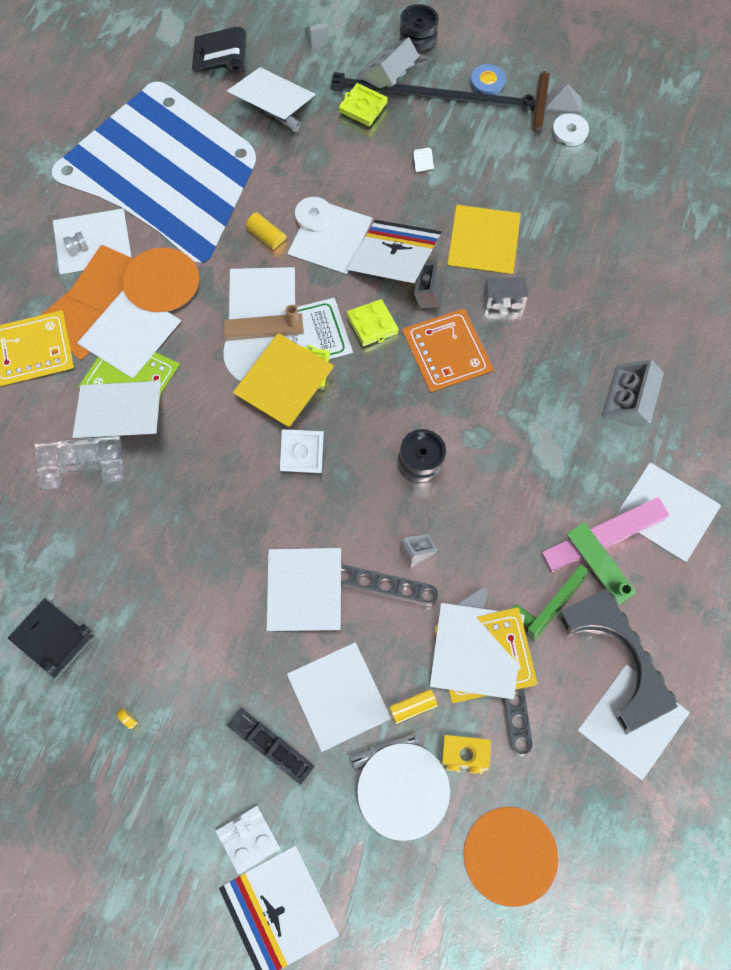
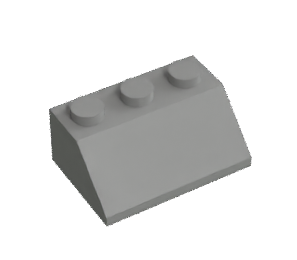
(390, 64)
(634, 393)

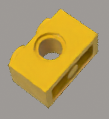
(477, 747)

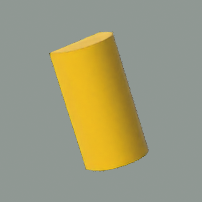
(265, 231)
(413, 706)

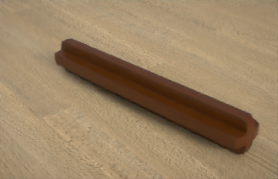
(540, 103)

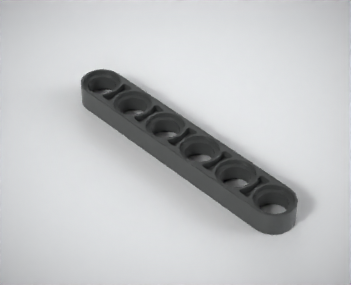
(394, 592)
(518, 733)

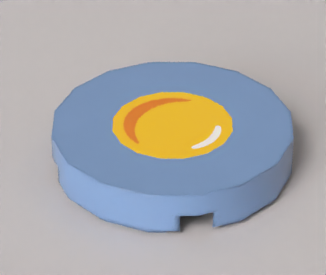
(488, 79)

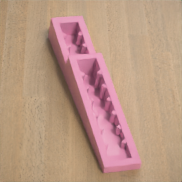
(610, 532)

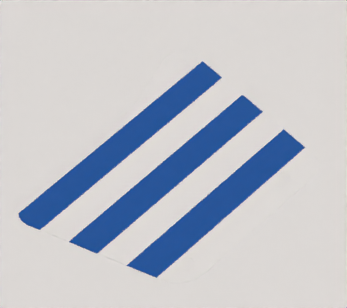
(164, 167)

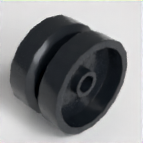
(420, 25)
(421, 455)

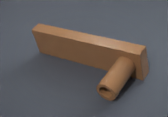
(265, 326)

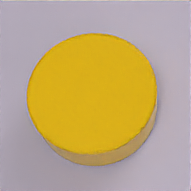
(126, 718)

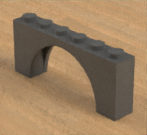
(651, 695)

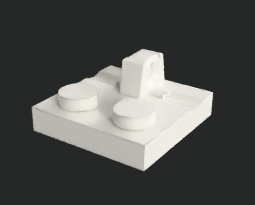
(301, 451)
(248, 840)

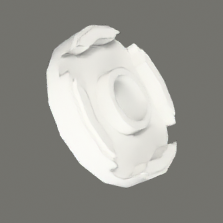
(574, 122)
(317, 205)

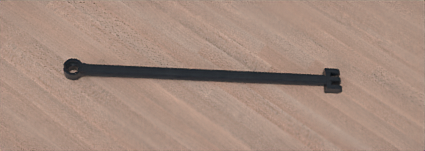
(526, 103)

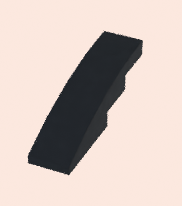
(270, 746)

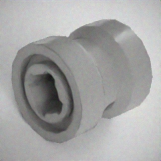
(76, 243)

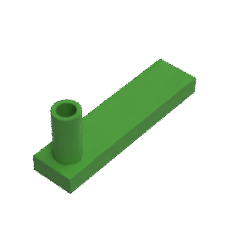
(601, 563)
(538, 625)

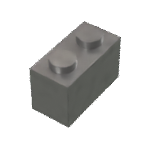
(429, 285)
(506, 292)

